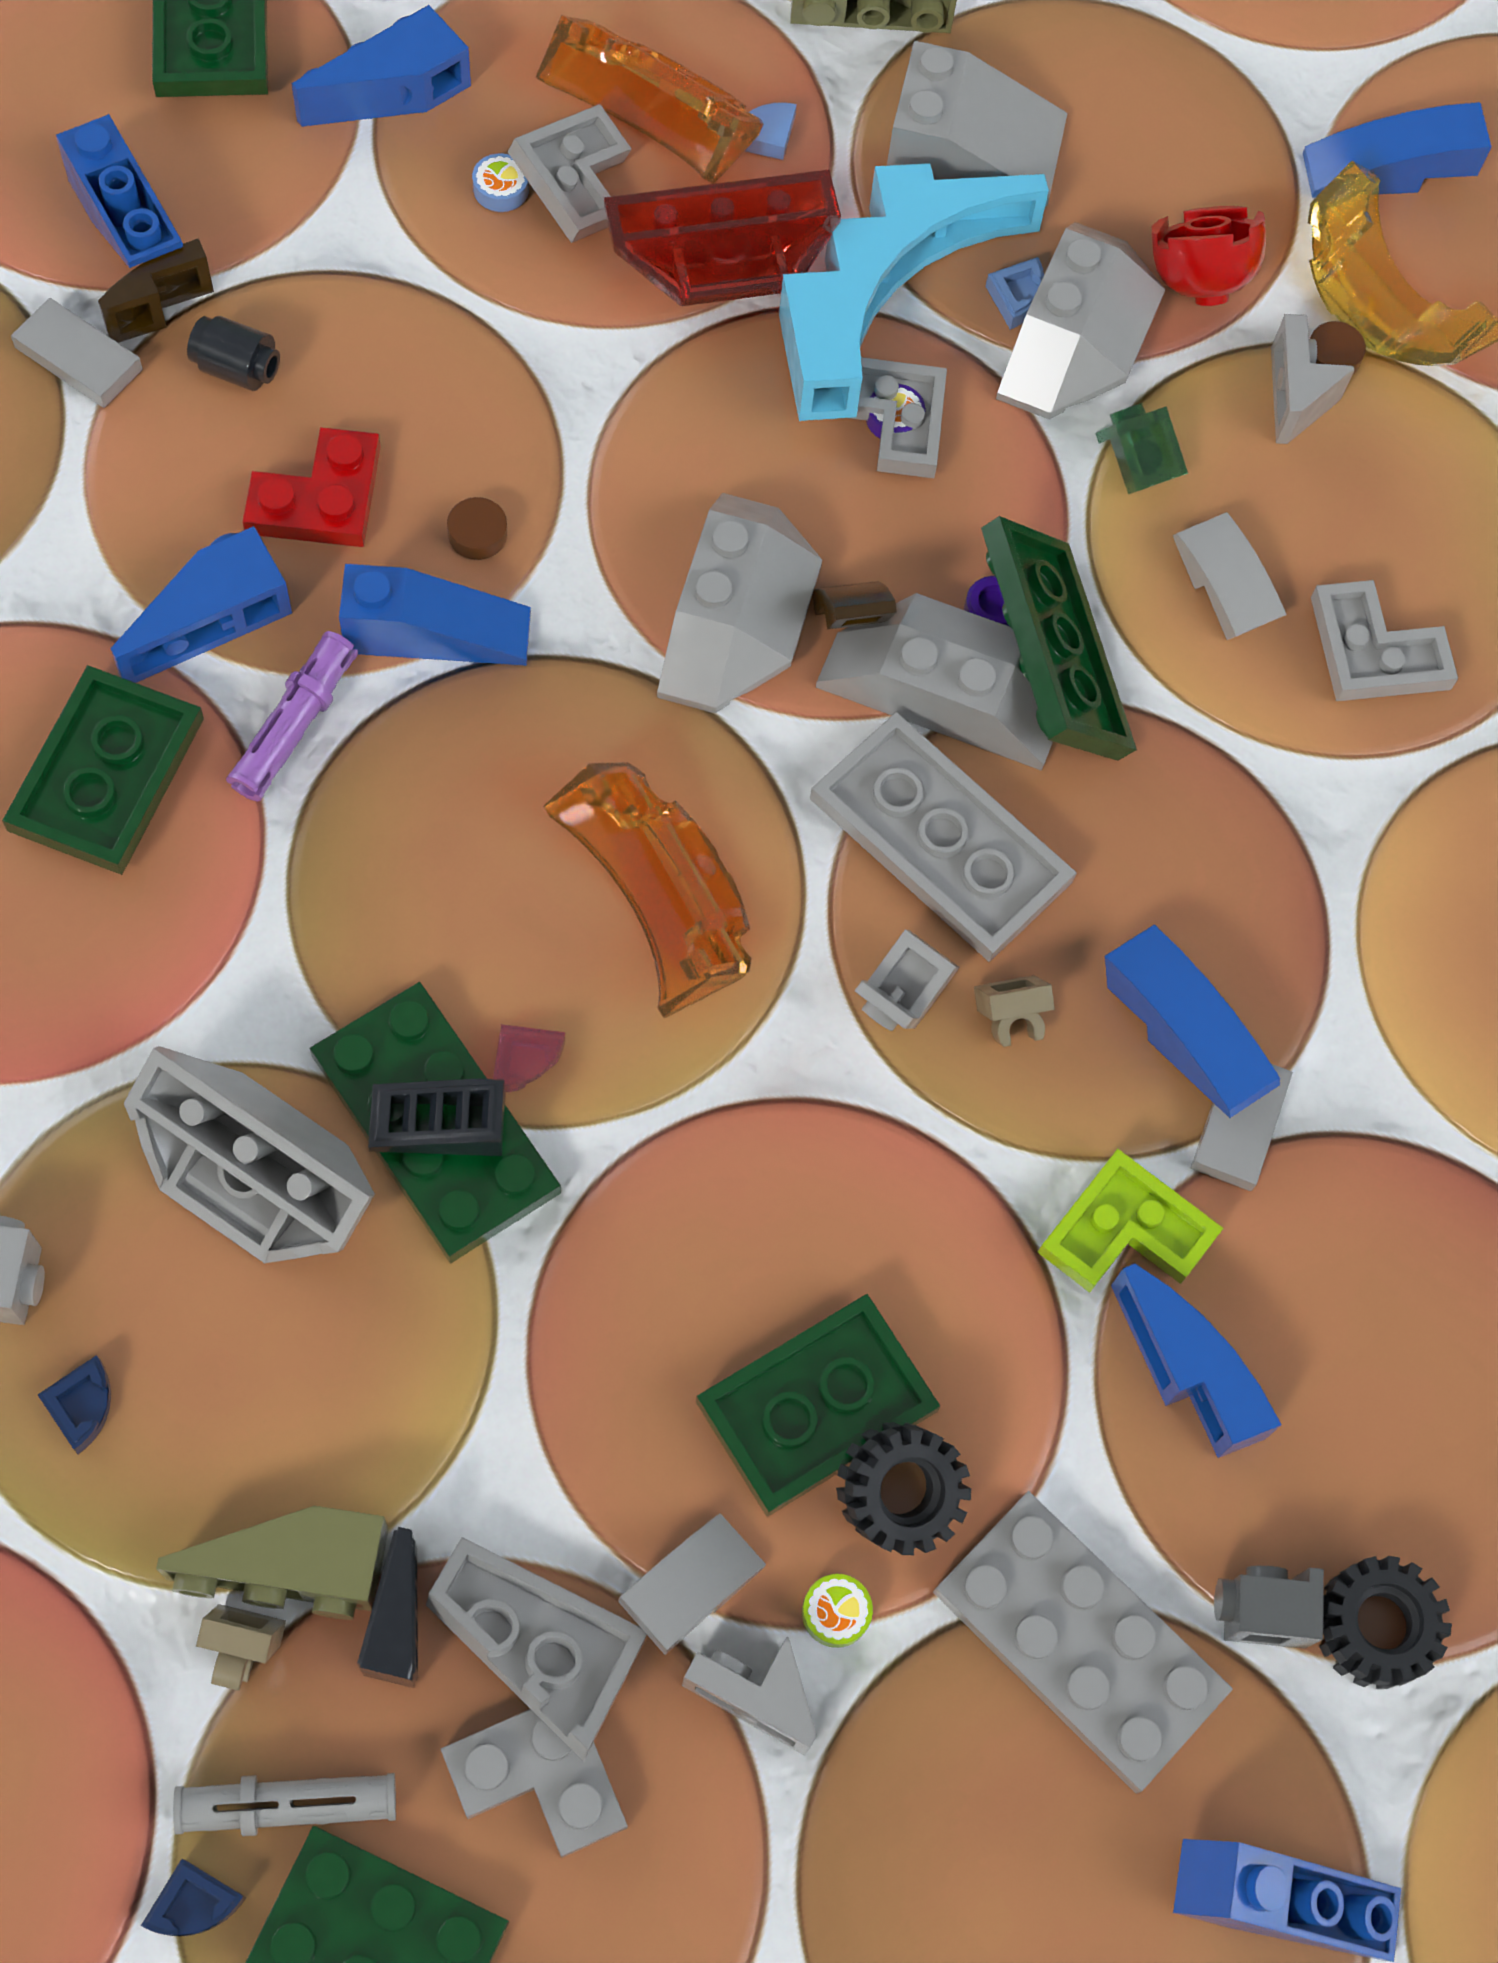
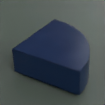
(80, 1403)
(191, 1903)

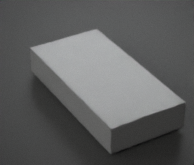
(77, 352)
(1238, 1145)

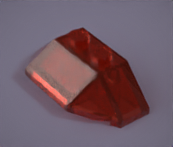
(726, 235)

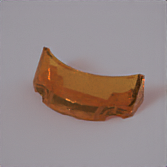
(650, 94)
(667, 876)

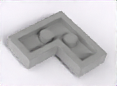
(563, 164)
(910, 451)
(1368, 659)
(527, 1757)

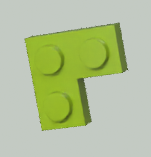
(1134, 1209)

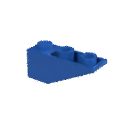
(390, 74)
(116, 192)
(1286, 1898)

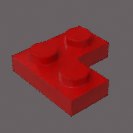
(323, 507)

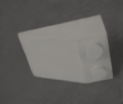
(972, 120)

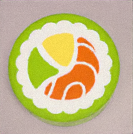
(837, 1610)

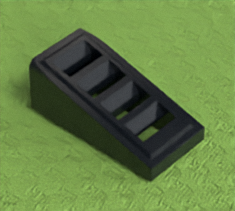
(458, 1141)
(392, 1631)

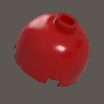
(1209, 252)

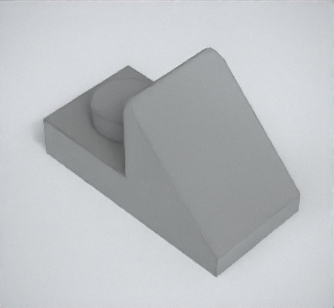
(1300, 385)
(774, 1707)

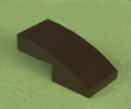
(137, 299)
(854, 604)

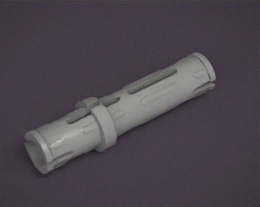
(197, 1806)

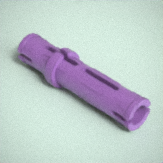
(304, 698)

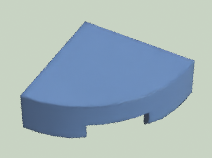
(776, 131)
(1015, 289)

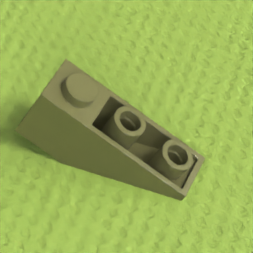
(876, 14)
(302, 1556)

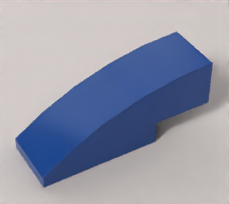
(1405, 148)
(1190, 1021)
(1194, 1362)

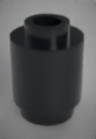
(233, 352)

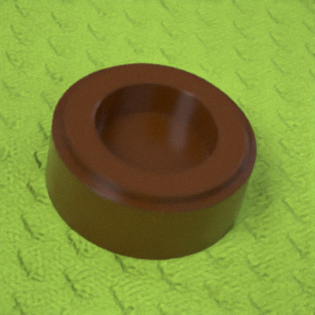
(1339, 344)
(477, 528)

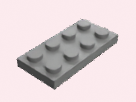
(942, 836)
(1083, 1642)

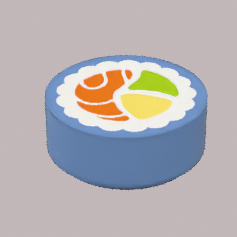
(499, 183)

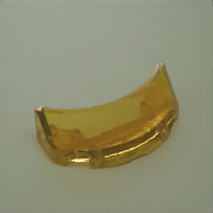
(1368, 290)

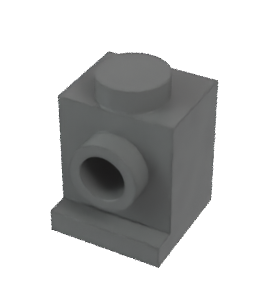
(1271, 1608)

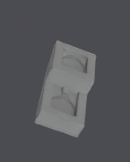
(1232, 574)
(691, 1583)

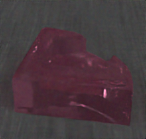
(526, 1054)

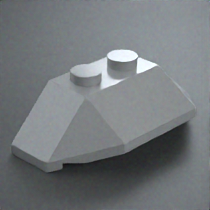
(1081, 324)
(738, 605)
(941, 674)
(245, 1159)

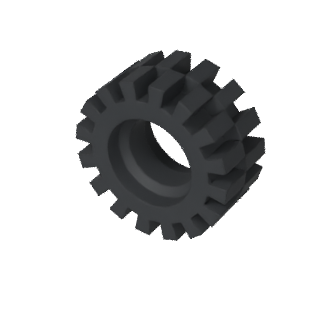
(936, 1509)
(1422, 1615)

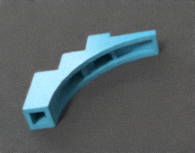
(871, 257)

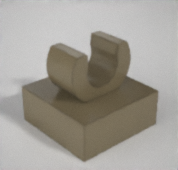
(1012, 1000)
(240, 1640)

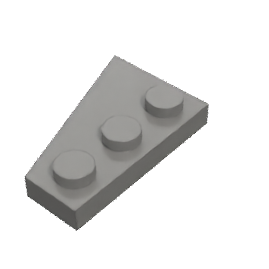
(539, 1639)

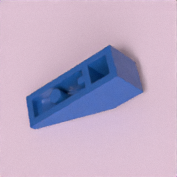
(209, 602)
(429, 618)

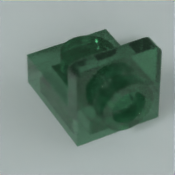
(1144, 447)

